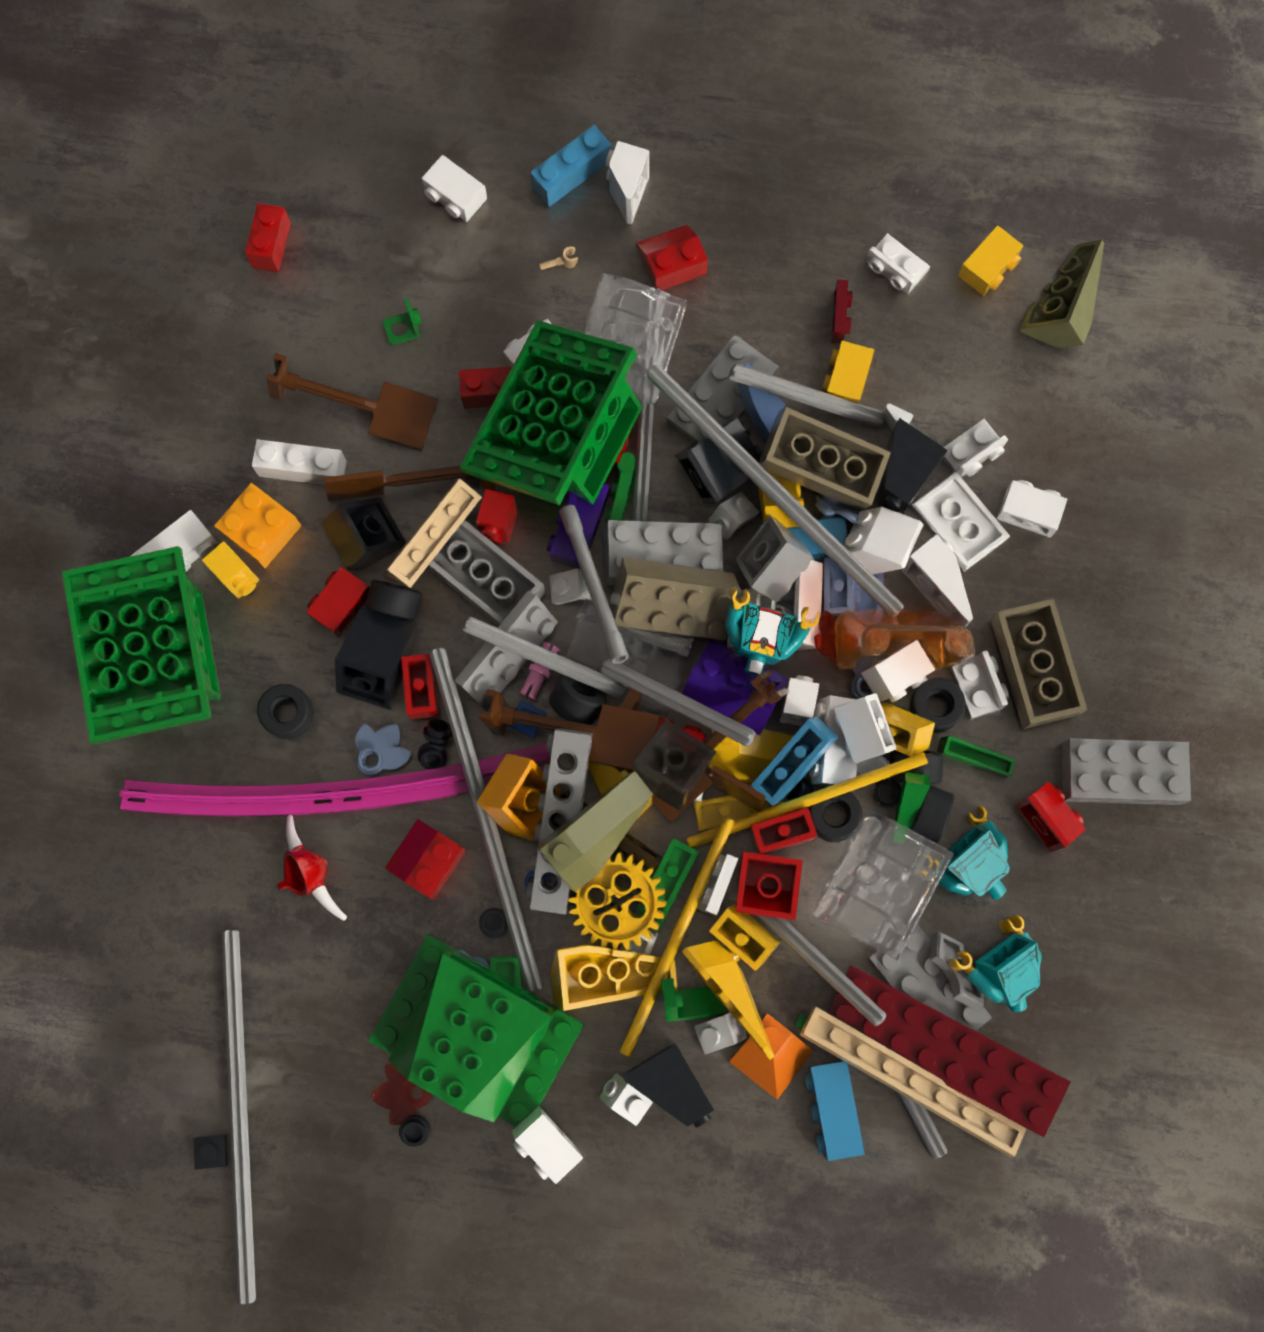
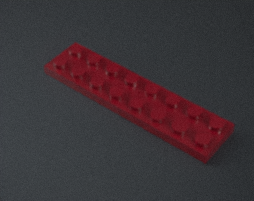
(956, 1054)

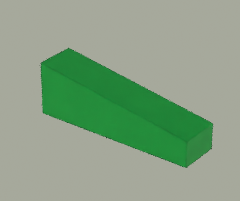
(976, 756)
(911, 797)

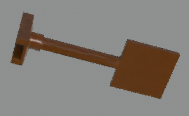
(398, 414)
(373, 482)
(763, 693)
(616, 737)
(721, 778)

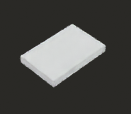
(961, 519)

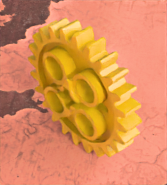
(630, 925)

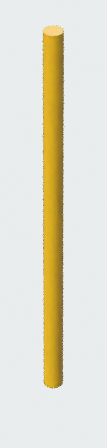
(814, 798)
(676, 937)

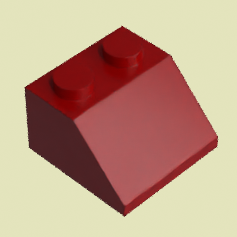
(673, 257)
(1051, 817)
(425, 859)
(768, 885)

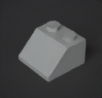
(773, 559)

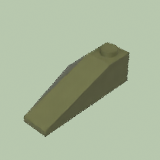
(1068, 303)
(591, 836)

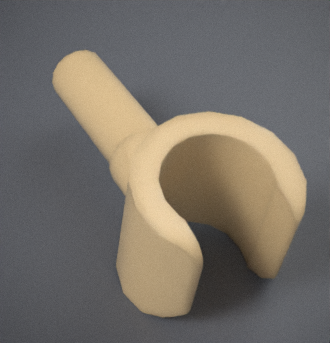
(562, 260)

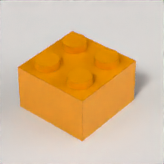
(258, 525)
(514, 796)

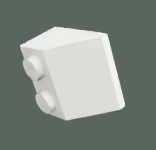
(627, 177)
(883, 539)

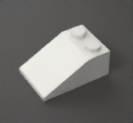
(939, 579)

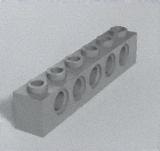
(578, 744)

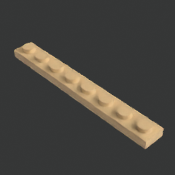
(912, 1081)

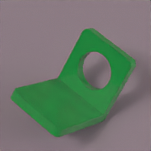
(410, 318)

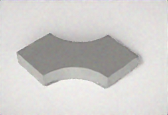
(963, 990)

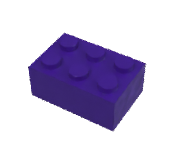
(724, 686)

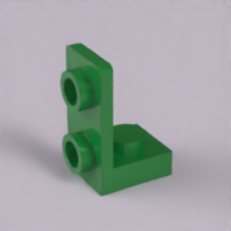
(689, 1003)

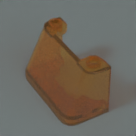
(870, 632)

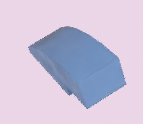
(761, 407)

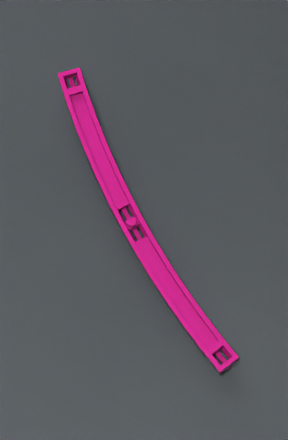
(300, 798)

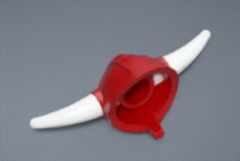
(306, 871)

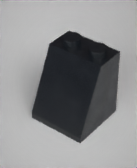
(909, 467)
(712, 470)
(371, 655)
(672, 1086)

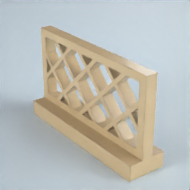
(432, 534)

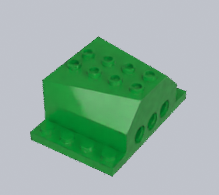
(557, 417)
(140, 645)
(474, 1035)

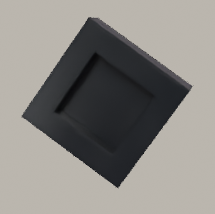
(210, 1151)

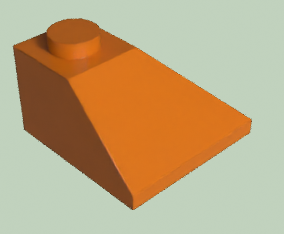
(778, 1072)

